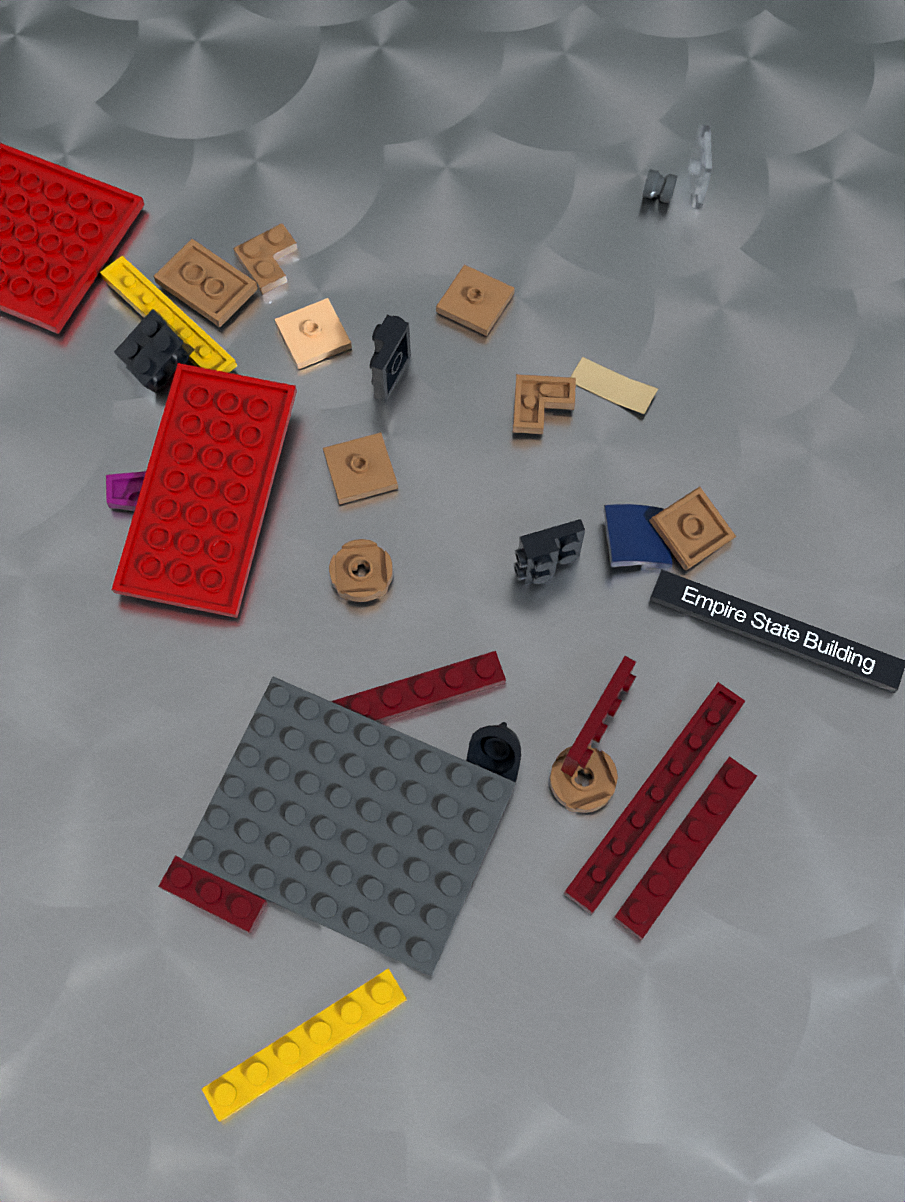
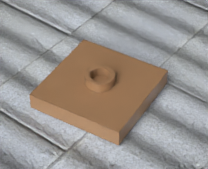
(475, 300)
(360, 468)
(692, 528)

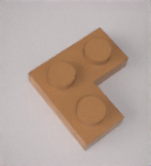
(260, 255)
(537, 393)

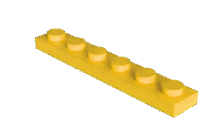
(146, 296)
(303, 1045)

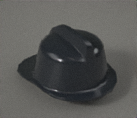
(496, 750)

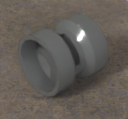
(657, 185)

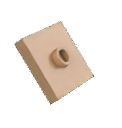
(313, 333)

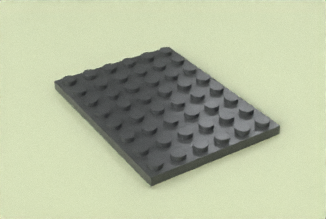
(350, 824)

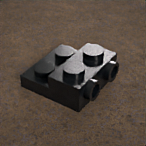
(154, 351)
(390, 354)
(545, 548)

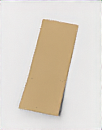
(613, 386)

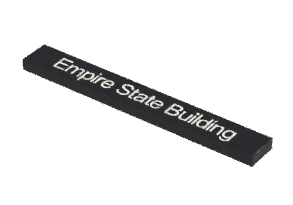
(779, 631)

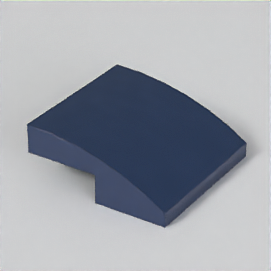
(633, 538)

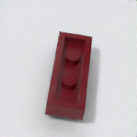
(213, 894)

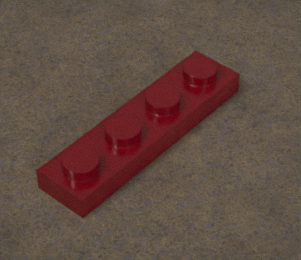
(595, 727)

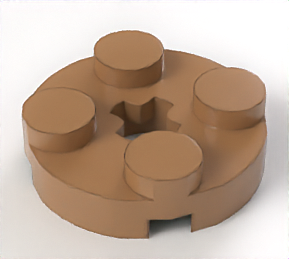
(363, 588)
(584, 798)

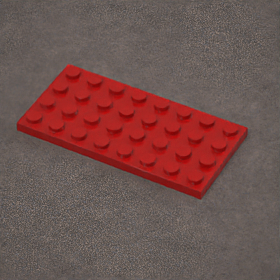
(205, 490)

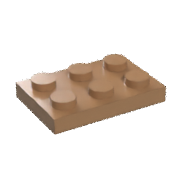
(206, 282)

